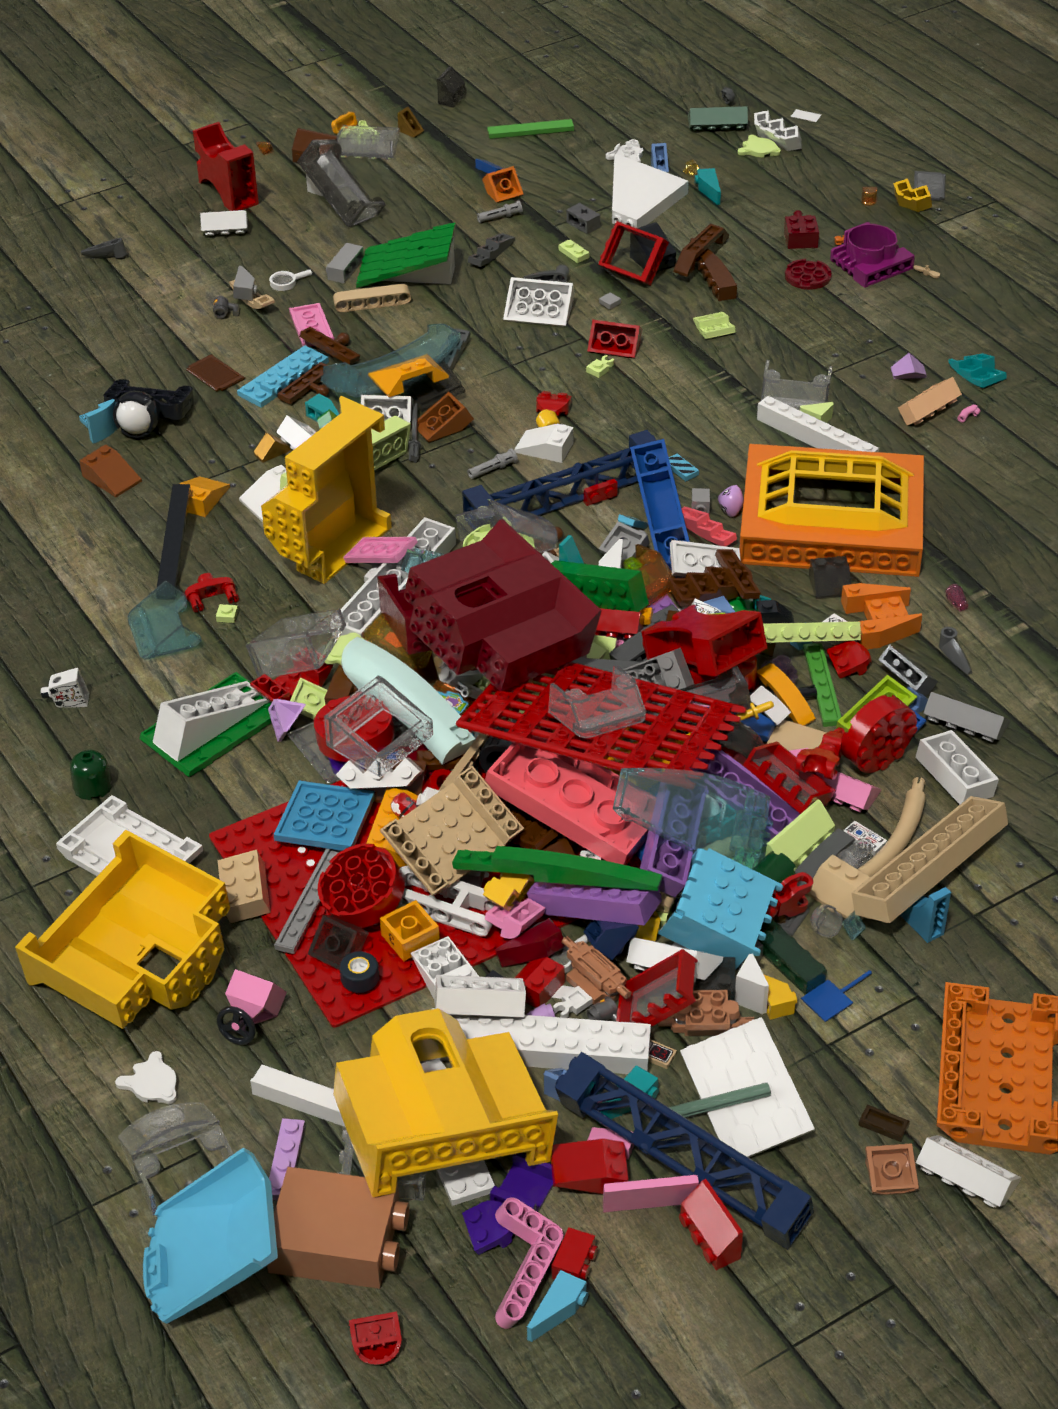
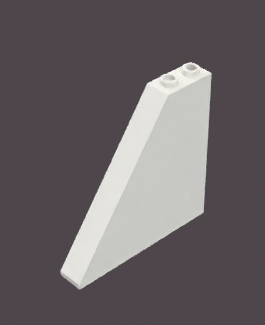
(643, 192)

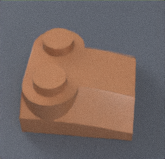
(891, 1169)

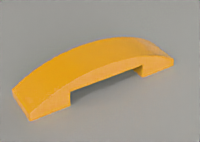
(787, 693)

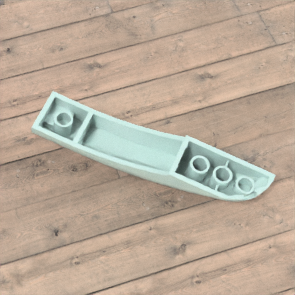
(365, 661)

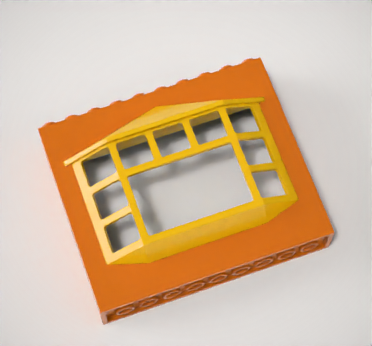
(802, 532)

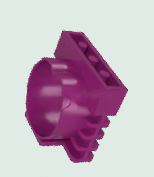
(871, 254)

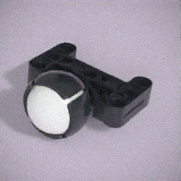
(139, 408)

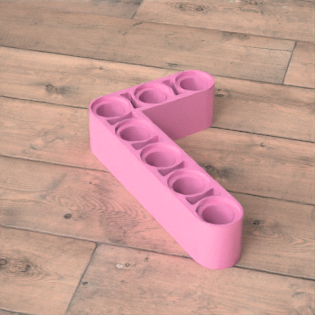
(532, 1263)

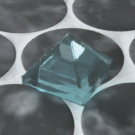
(853, 925)

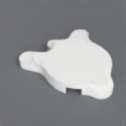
(630, 150)
(151, 1080)

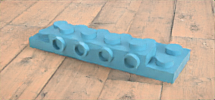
(267, 385)

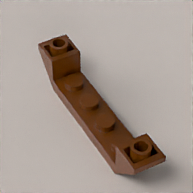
(686, 261)

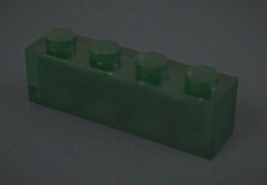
(791, 958)

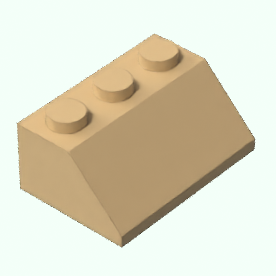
(835, 883)

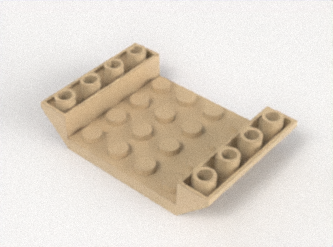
(455, 819)

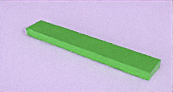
(530, 128)
(821, 678)

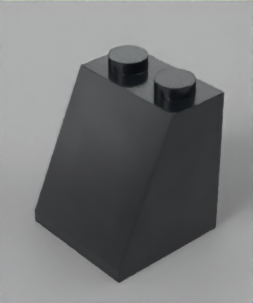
(641, 248)

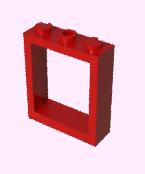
(653, 261)

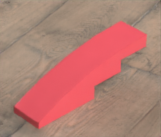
(713, 531)

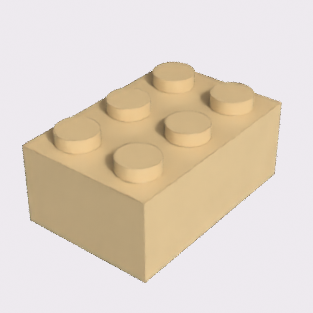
(245, 885)

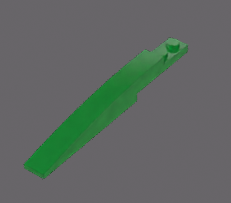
(557, 868)

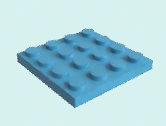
(324, 815)

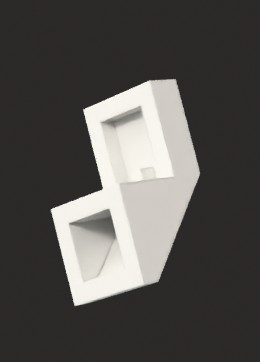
(778, 712)

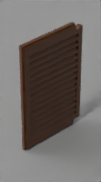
(214, 373)

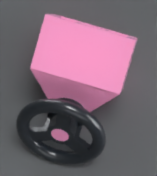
(251, 1003)

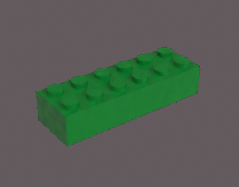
(607, 586)

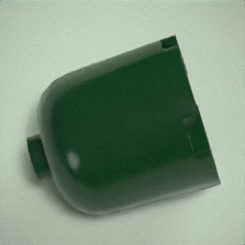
(90, 774)
(775, 867)

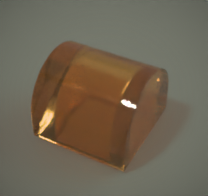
(869, 195)

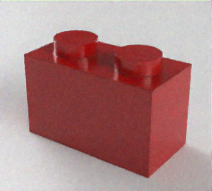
(575, 1254)

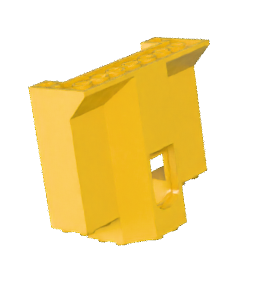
(328, 495)
(126, 911)
(442, 1117)

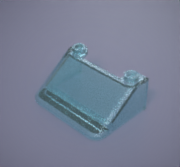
(158, 624)

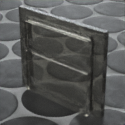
(427, 392)

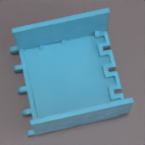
(721, 907)

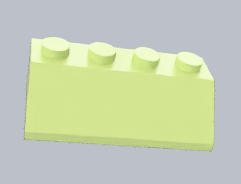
(803, 834)

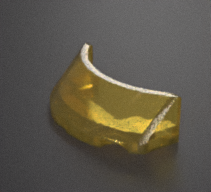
(383, 636)

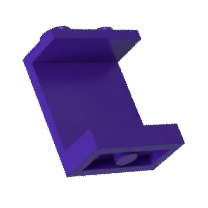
(525, 1183)

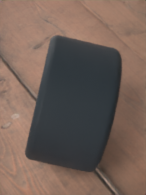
(359, 972)

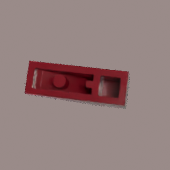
(531, 945)

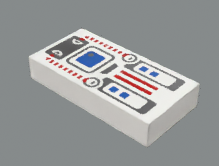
(859, 831)

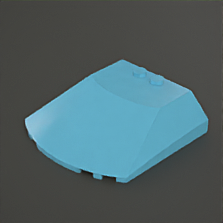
(210, 1237)

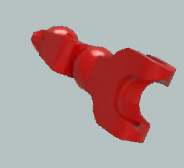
(824, 757)
(791, 895)

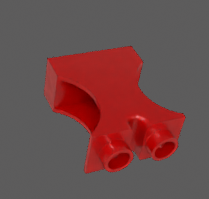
(226, 167)
(708, 640)

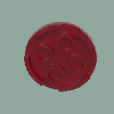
(808, 274)

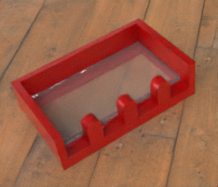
(776, 769)
(659, 990)

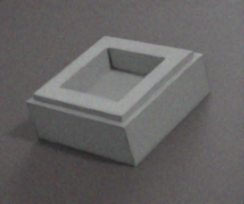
(610, 300)

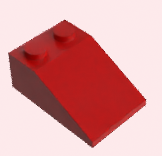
(588, 1164)

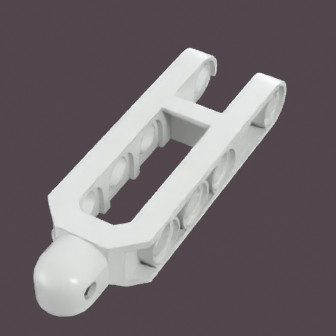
(455, 914)

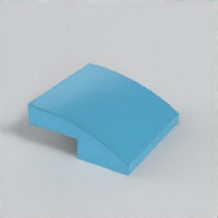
(101, 421)

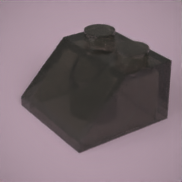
(450, 88)
(829, 576)
(336, 940)

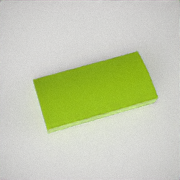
(887, 687)

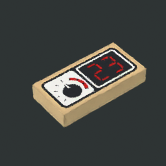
(661, 1054)

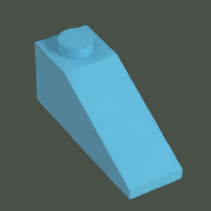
(558, 1304)

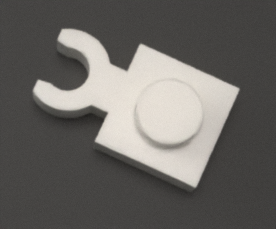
(573, 1001)

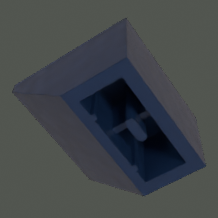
(610, 936)

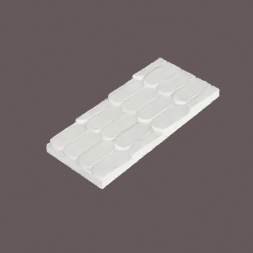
(740, 1060)

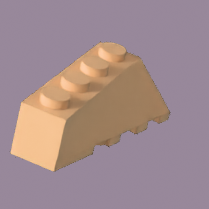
(929, 401)

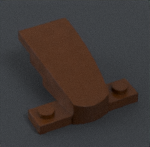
(729, 581)
(535, 833)

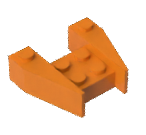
(884, 612)

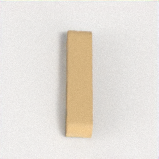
(371, 298)

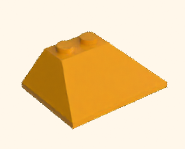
(391, 378)

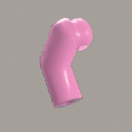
(967, 411)

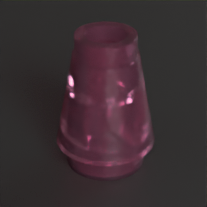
(956, 596)

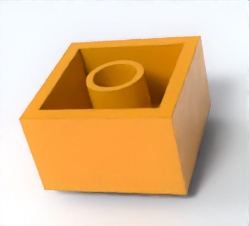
(409, 929)

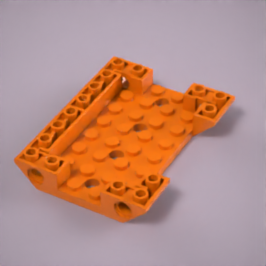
(976, 1070)

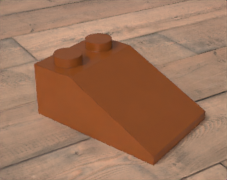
(443, 418)
(109, 471)

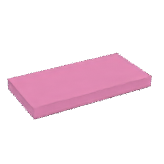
(310, 316)
(380, 549)
(647, 1193)

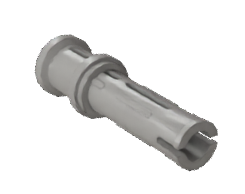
(506, 210)
(499, 461)

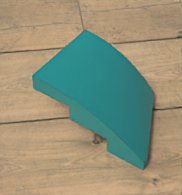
(978, 369)

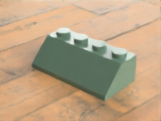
(718, 118)

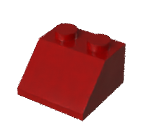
(541, 980)

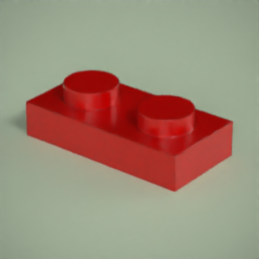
(600, 492)

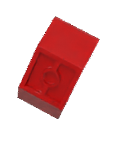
(284, 685)

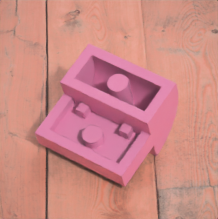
(517, 919)

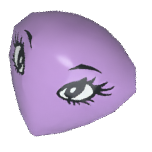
(731, 500)

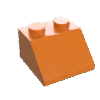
(503, 184)

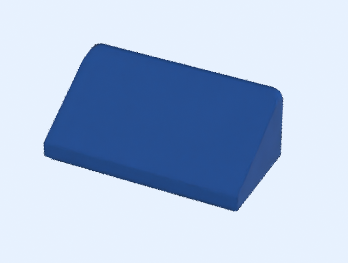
(486, 166)

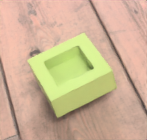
(227, 613)

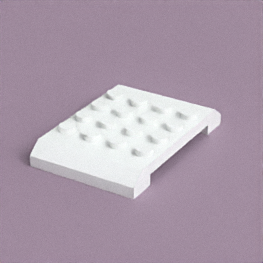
(91, 840)

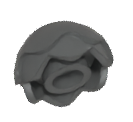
(728, 95)

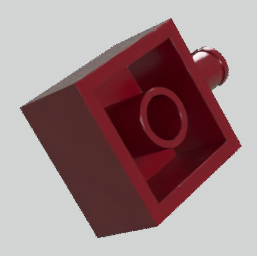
(801, 231)

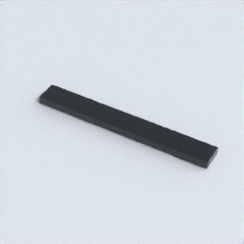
(174, 534)

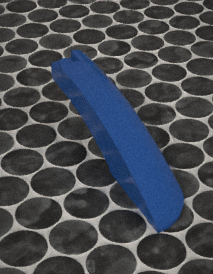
(659, 496)

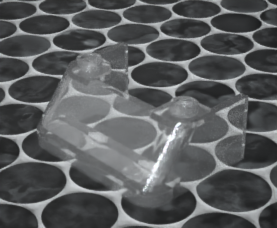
(796, 392)
(600, 711)

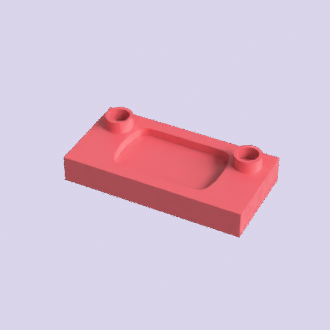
(568, 797)

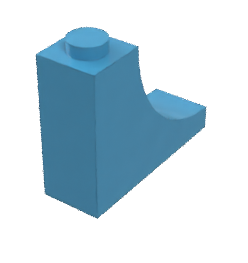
(929, 914)

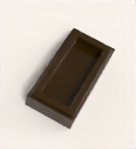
(884, 1123)

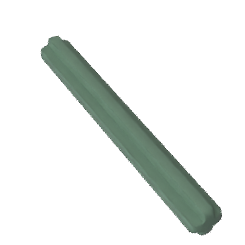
(722, 1100)

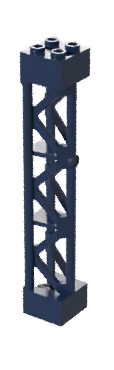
(478, 496)
(582, 1090)

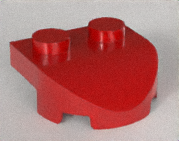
(557, 403)
(849, 658)
(376, 1338)

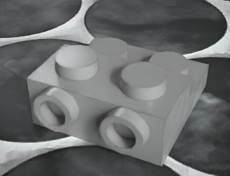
(630, 539)

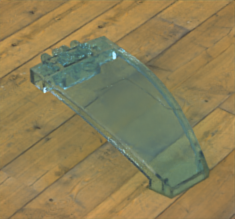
(355, 380)
(696, 811)

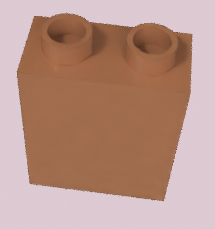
(336, 1229)

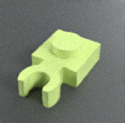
(599, 367)

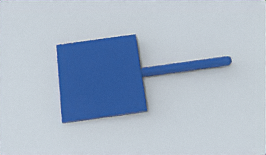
(828, 1000)

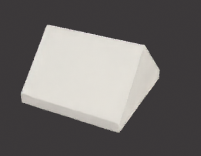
(751, 986)

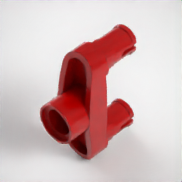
(208, 587)

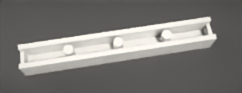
(296, 1093)

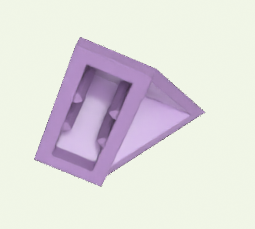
(908, 368)
(283, 716)

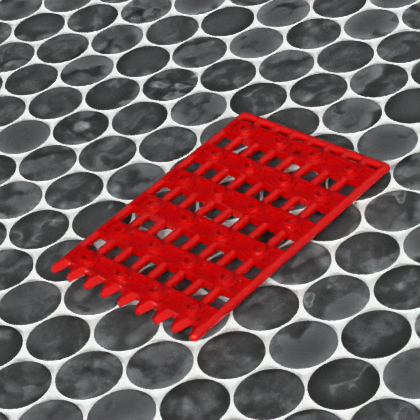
(604, 744)

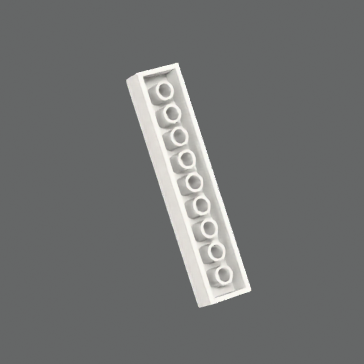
(365, 603)
(557, 1040)

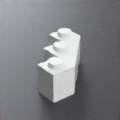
(775, 130)
(357, 777)

